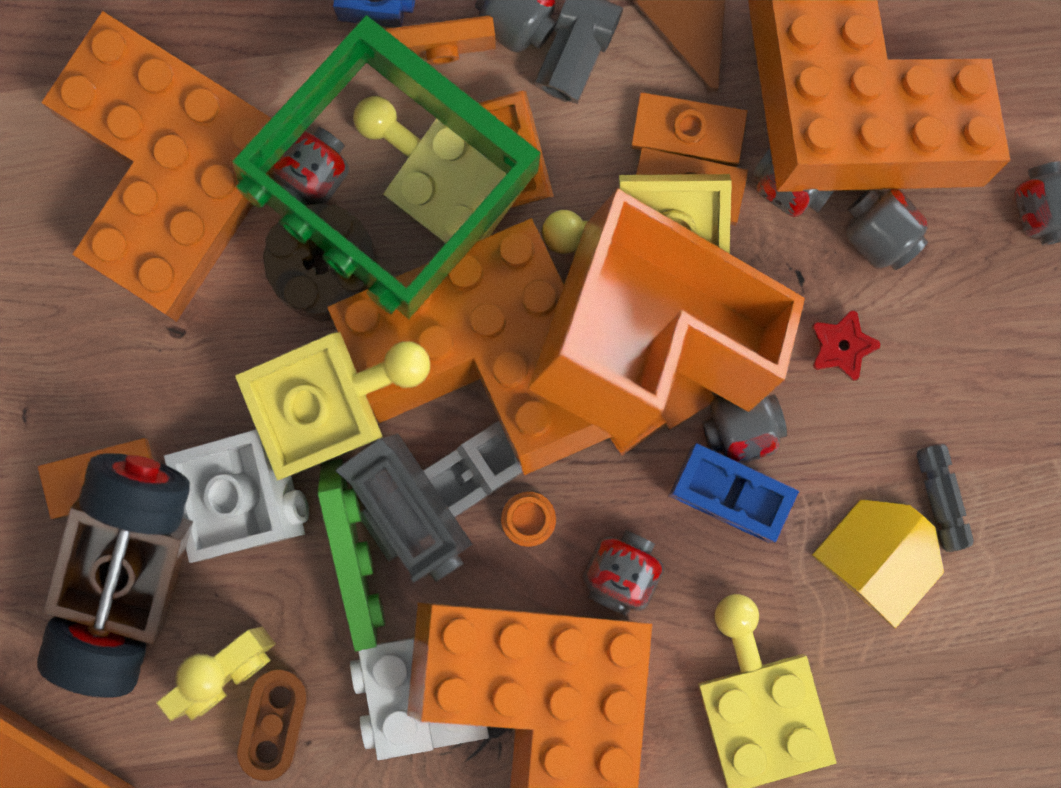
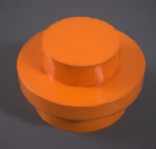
(528, 519)

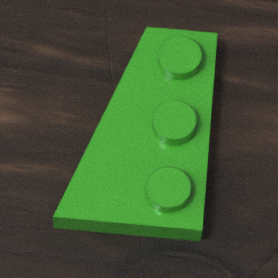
(350, 557)

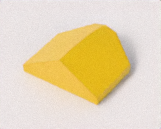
(884, 556)

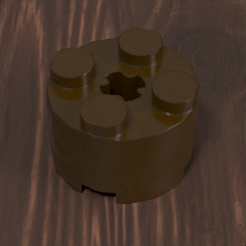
(289, 261)

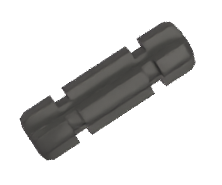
(945, 498)

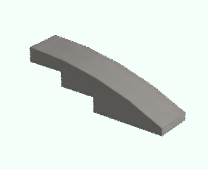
(464, 477)

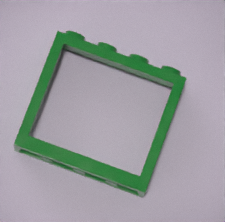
(437, 95)

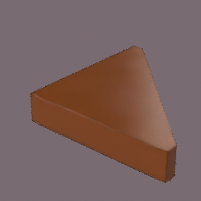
(692, 32)

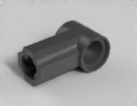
(582, 33)

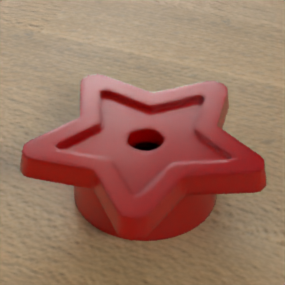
(832, 356)

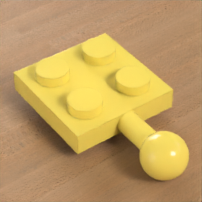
(442, 174)
(690, 200)
(316, 404)
(202, 677)
(766, 715)

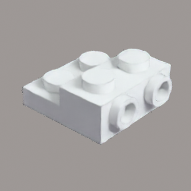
(236, 497)
(385, 679)

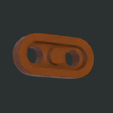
(272, 723)

